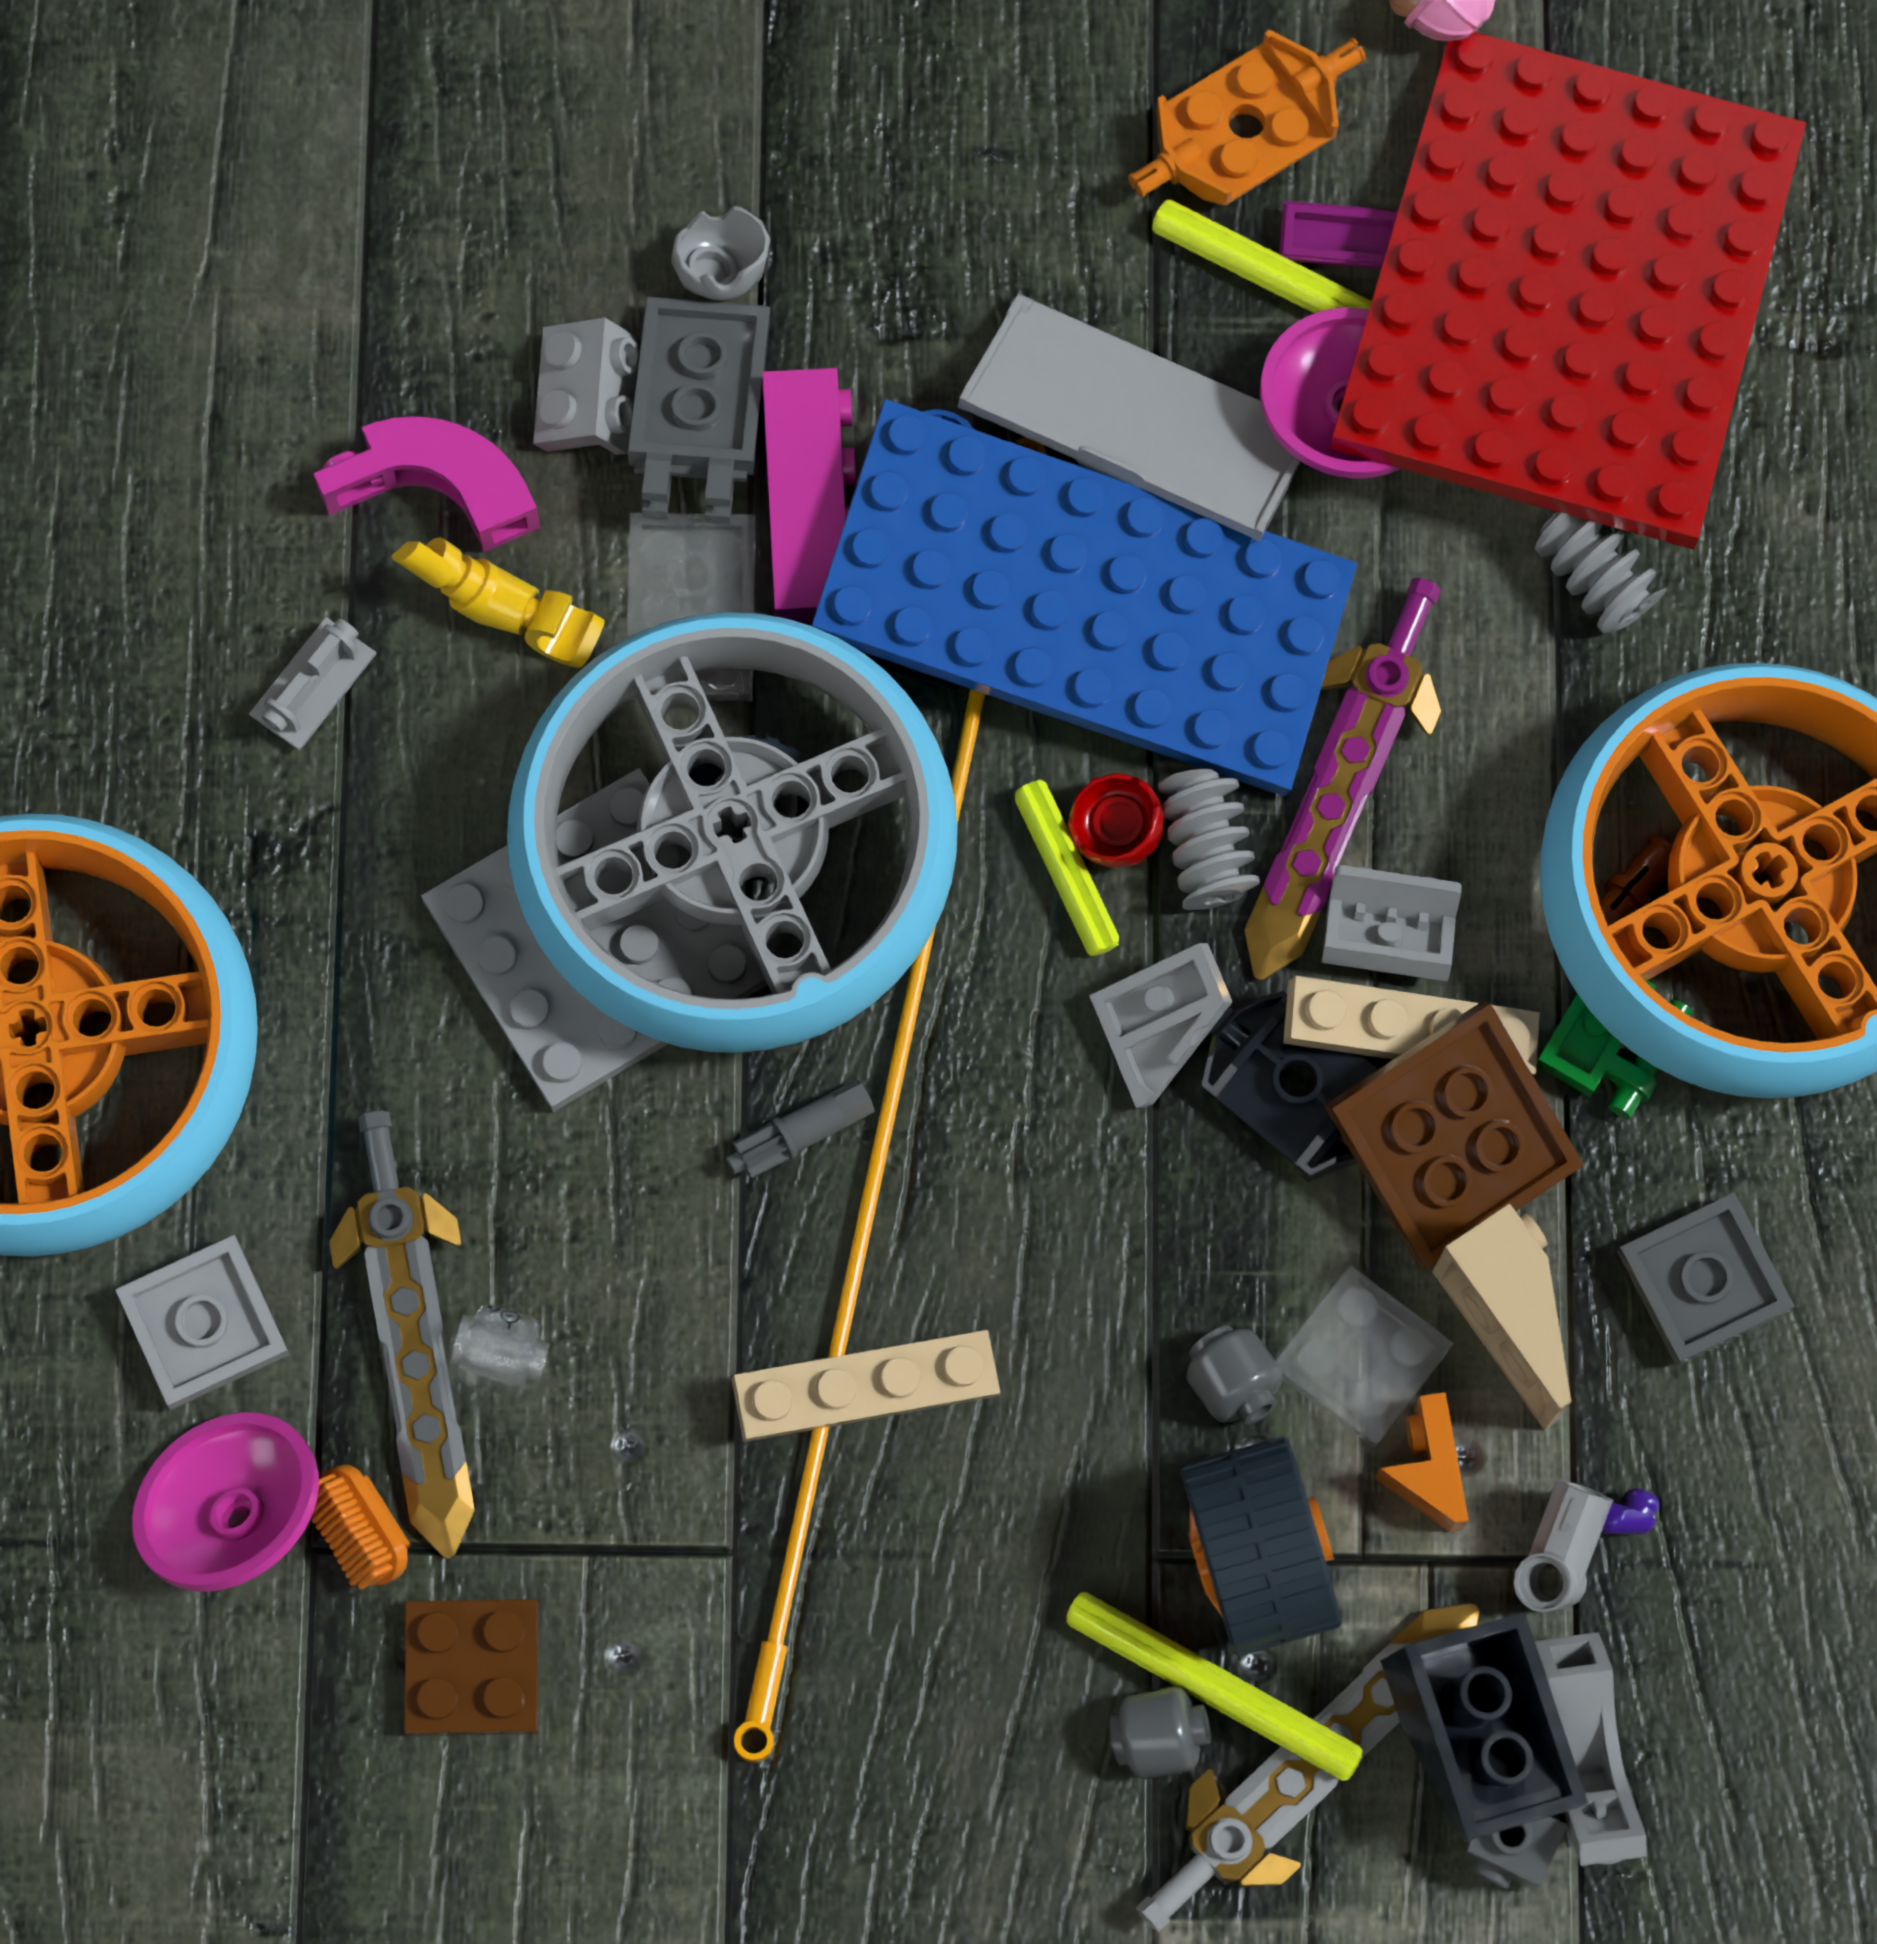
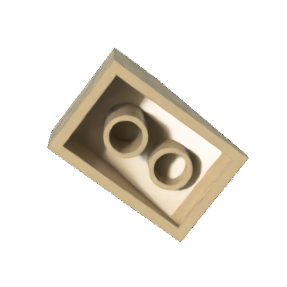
(1508, 1298)

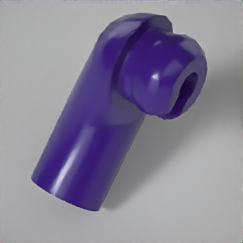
(1634, 1515)

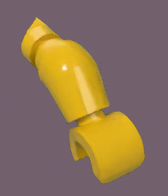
(505, 601)

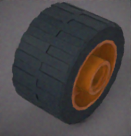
(1260, 1546)

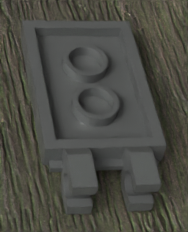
(698, 399)

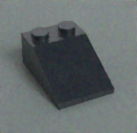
(1486, 1726)

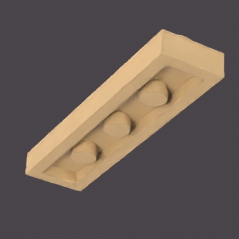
(1385, 1020)
(865, 1385)

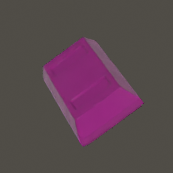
(1335, 234)

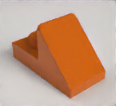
(1435, 1483)

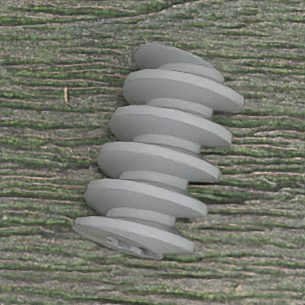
(1597, 570)
(1206, 838)

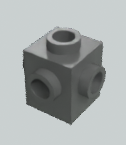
(1521, 1864)

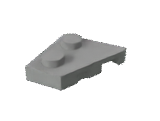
(1161, 1018)

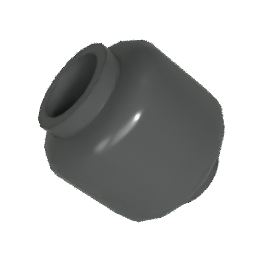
(1234, 1375)
(1159, 1732)

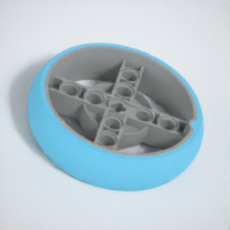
(660, 671)

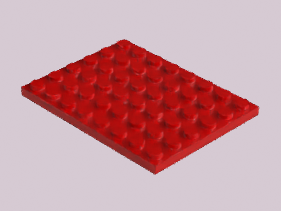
(1570, 288)

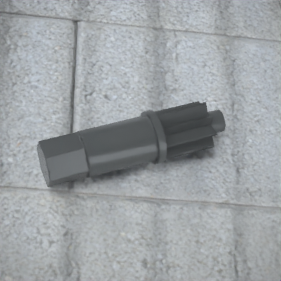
(800, 1129)

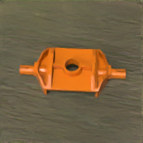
(1278, 85)

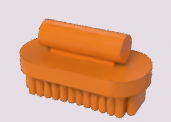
(359, 1528)

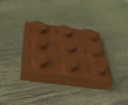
(1453, 1133)

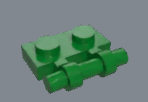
(1586, 1051)

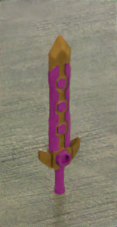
(1343, 778)

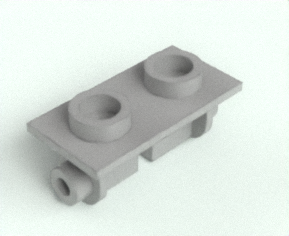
(313, 682)

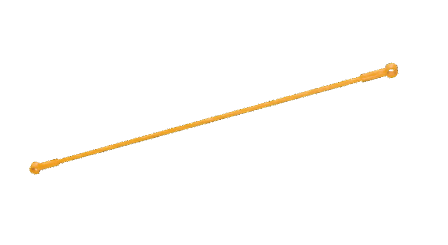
(773, 1652)

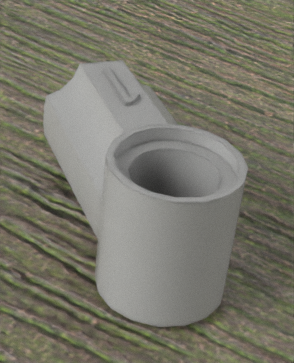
(1566, 1541)

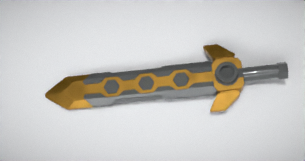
(410, 1330)

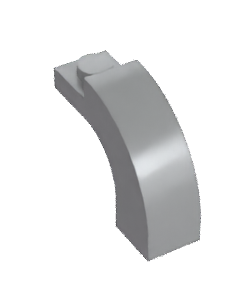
(1584, 1697)

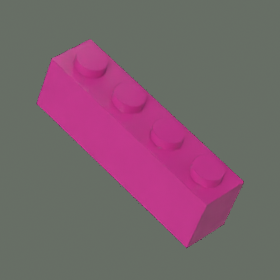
(805, 482)

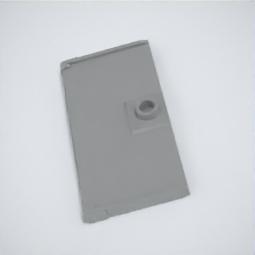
(1132, 416)

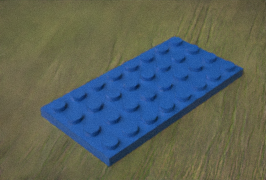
(1083, 598)

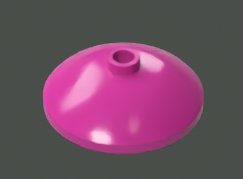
(1306, 386)
(225, 1501)

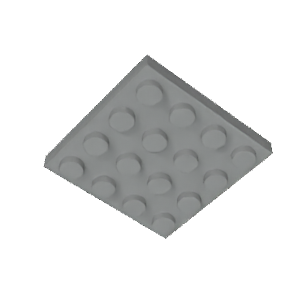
(549, 1024)

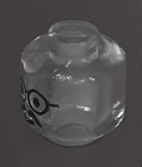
(499, 1350)

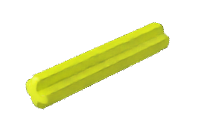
(1066, 868)

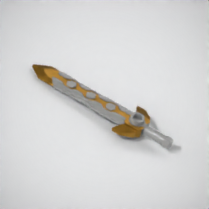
(1286, 1786)

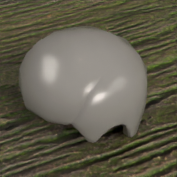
(721, 254)

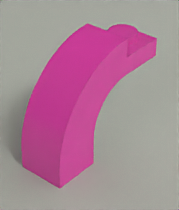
(440, 458)

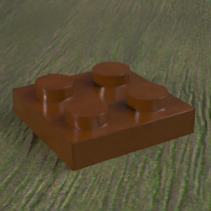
(472, 1667)

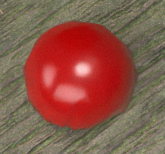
(1116, 820)

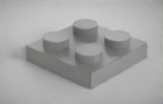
(202, 1322)

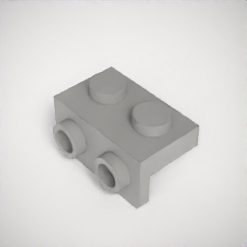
(586, 386)
(1391, 922)

